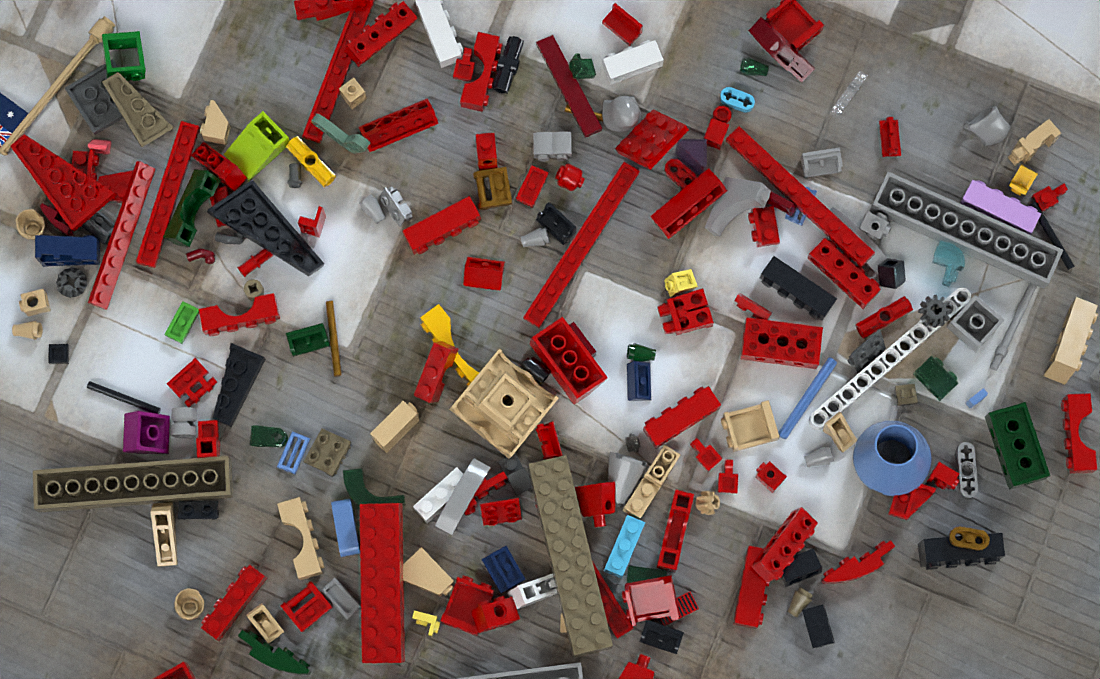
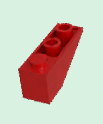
(219, 166)

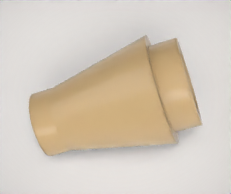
(28, 330)

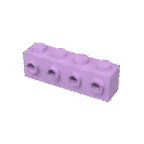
(1000, 207)

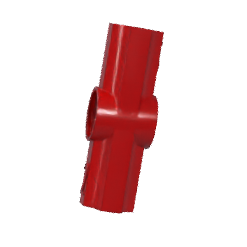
(893, 311)

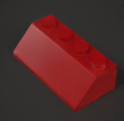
(568, 360)

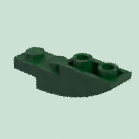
(279, 660)

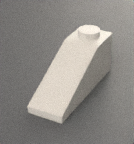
(533, 591)

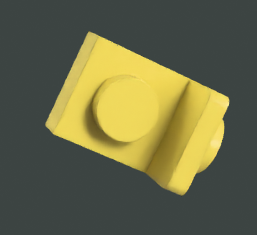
(680, 282)
(424, 619)

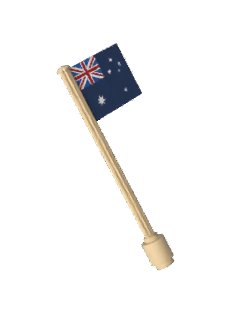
(16, 120)

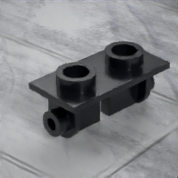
(198, 510)

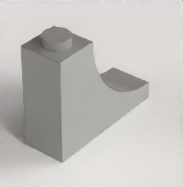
(740, 196)

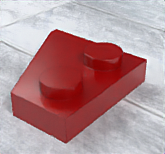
(117, 183)
(907, 504)

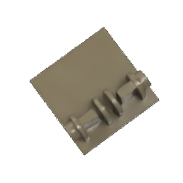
(327, 452)

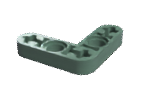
(353, 143)

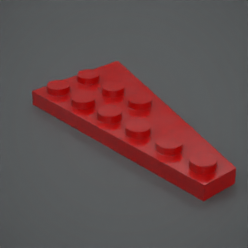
(67, 187)

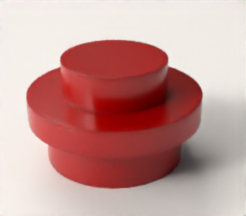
(722, 114)

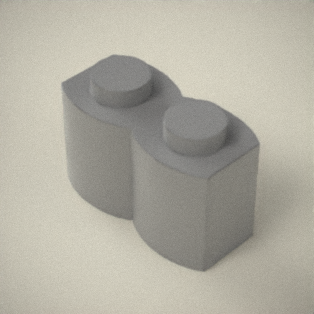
(552, 145)

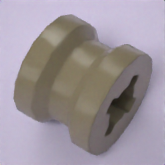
(257, 291)

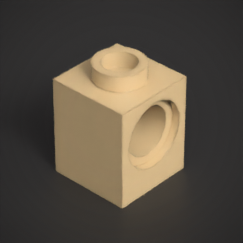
(352, 93)
(42, 305)

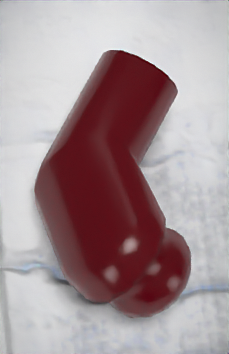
(201, 253)

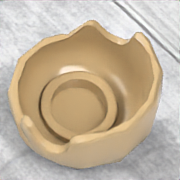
(30, 224)
(189, 604)

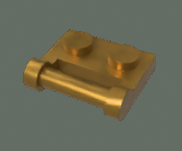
(499, 188)

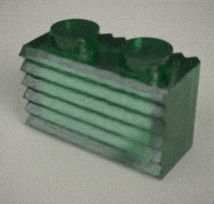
(936, 378)

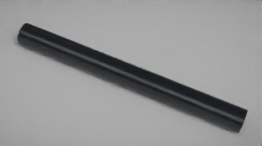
(1053, 238)
(122, 397)

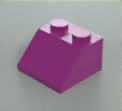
(146, 433)

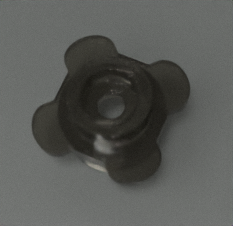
(632, 443)

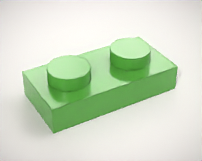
(182, 322)

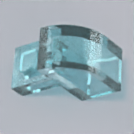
(951, 258)

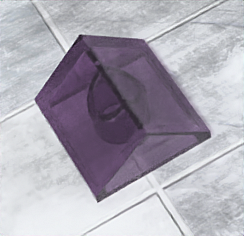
(693, 153)

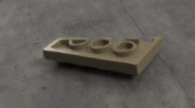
(137, 112)

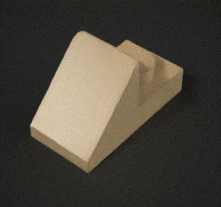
(840, 432)
(265, 623)

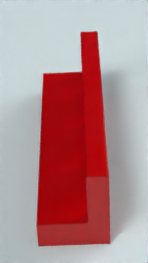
(399, 126)

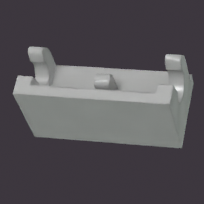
(821, 162)

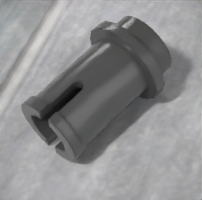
(294, 175)

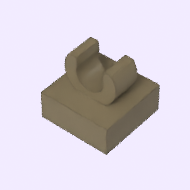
(906, 394)

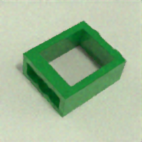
(124, 41)

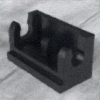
(556, 223)
(803, 567)
(818, 626)
(661, 637)

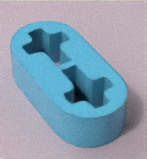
(738, 95)

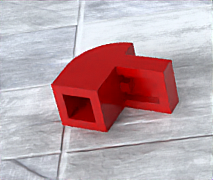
(208, 439)

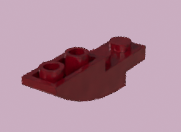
(781, 50)

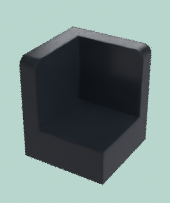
(891, 273)

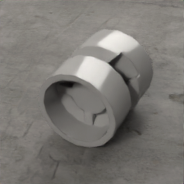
(183, 422)

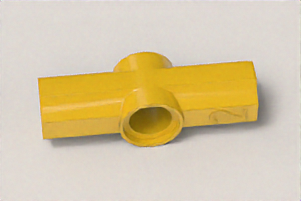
(303, 154)

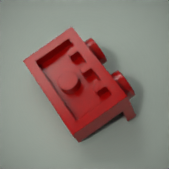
(86, 162)
(764, 226)

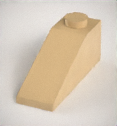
(164, 533)

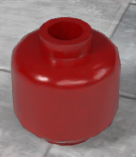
(569, 177)

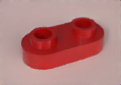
(683, 173)

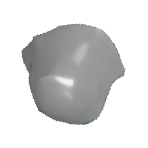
(621, 113)
(989, 126)

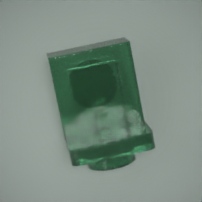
(582, 68)

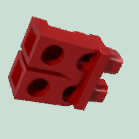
(687, 313)

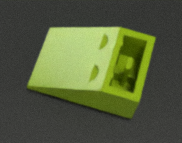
(257, 145)

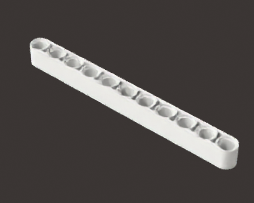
(883, 365)

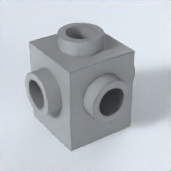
(868, 225)

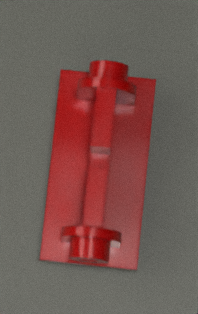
(890, 137)
(548, 436)

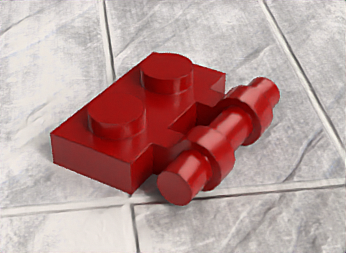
(188, 378)

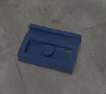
(503, 569)

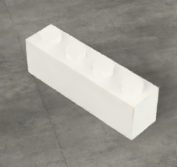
(439, 31)

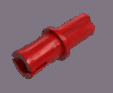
(254, 262)

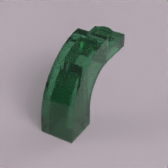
(357, 490)

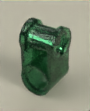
(264, 436)

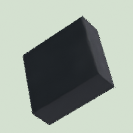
(58, 354)

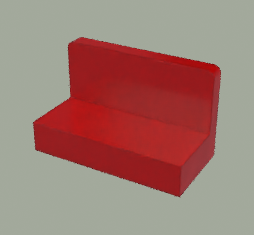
(623, 24)
(311, 226)
(483, 273)

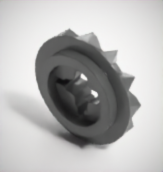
(68, 290)

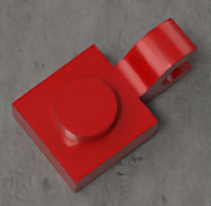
(464, 68)
(1047, 197)
(708, 456)
(728, 481)

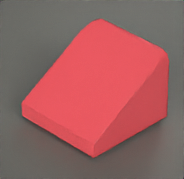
(100, 146)

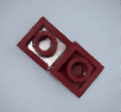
(54, 217)

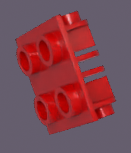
(501, 512)

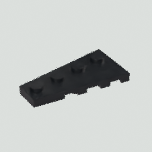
(239, 377)

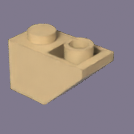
(216, 127)

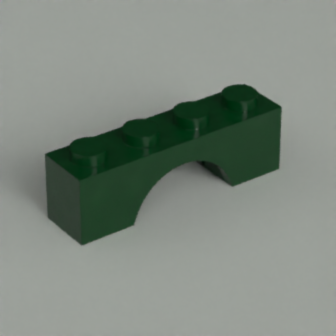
(199, 188)

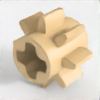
(707, 502)

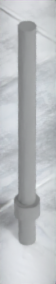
(1001, 350)

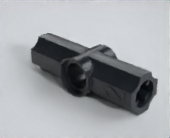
(508, 65)

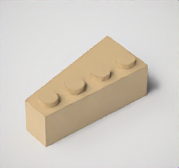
(1072, 341)

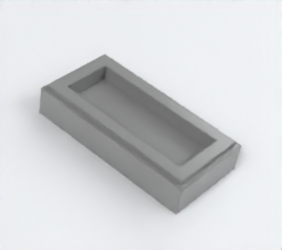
(341, 598)

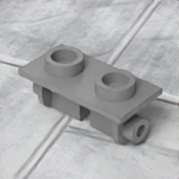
(391, 198)

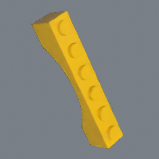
(439, 325)

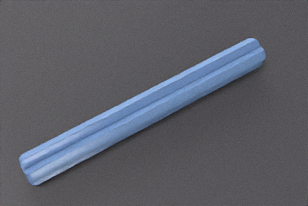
(807, 398)

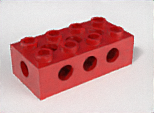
(789, 333)

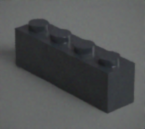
(797, 288)

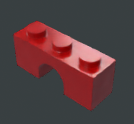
(439, 360)

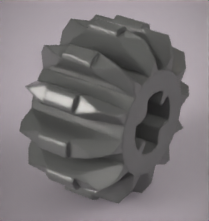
(939, 306)

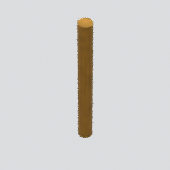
(333, 338)

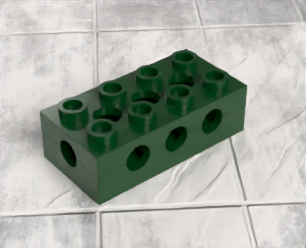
(1026, 437)

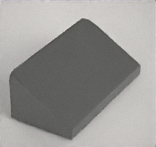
(100, 227)

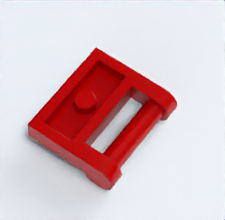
(311, 611)

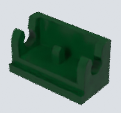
(307, 339)

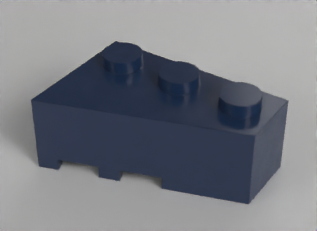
(67, 250)

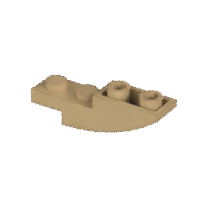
(651, 482)

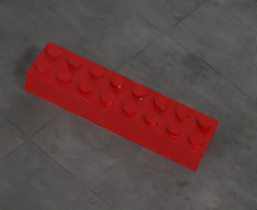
(382, 583)

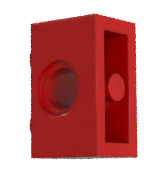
(505, 614)

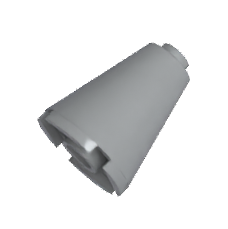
(625, 473)

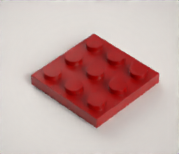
(651, 139)

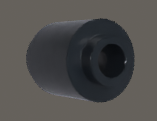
(536, 369)

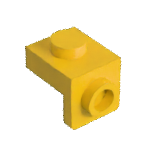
(1022, 180)

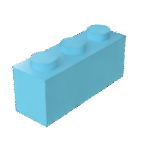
(624, 546)

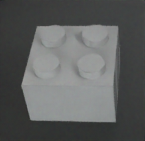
(975, 323)

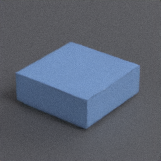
(976, 398)

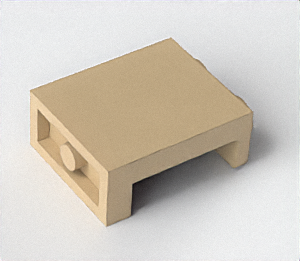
(750, 427)

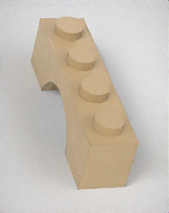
(307, 562)

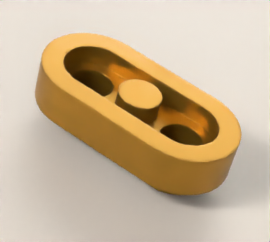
(968, 538)

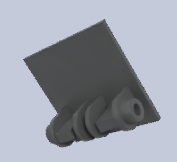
(867, 351)

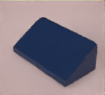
(639, 381)

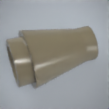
(799, 601)

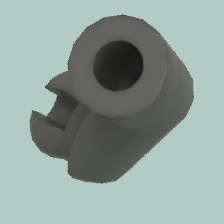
(228, 239)

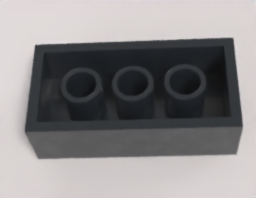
(940, 551)

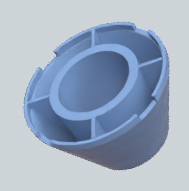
(885, 476)

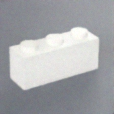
(632, 61)
(438, 497)

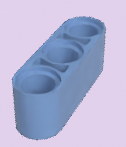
(345, 527)

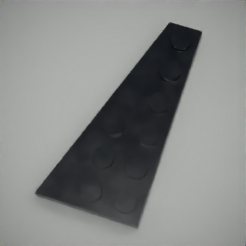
(260, 221)

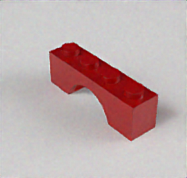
(475, 93)
(263, 310)
(1080, 457)
(675, 531)

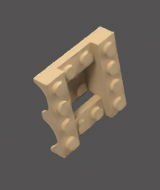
(501, 424)

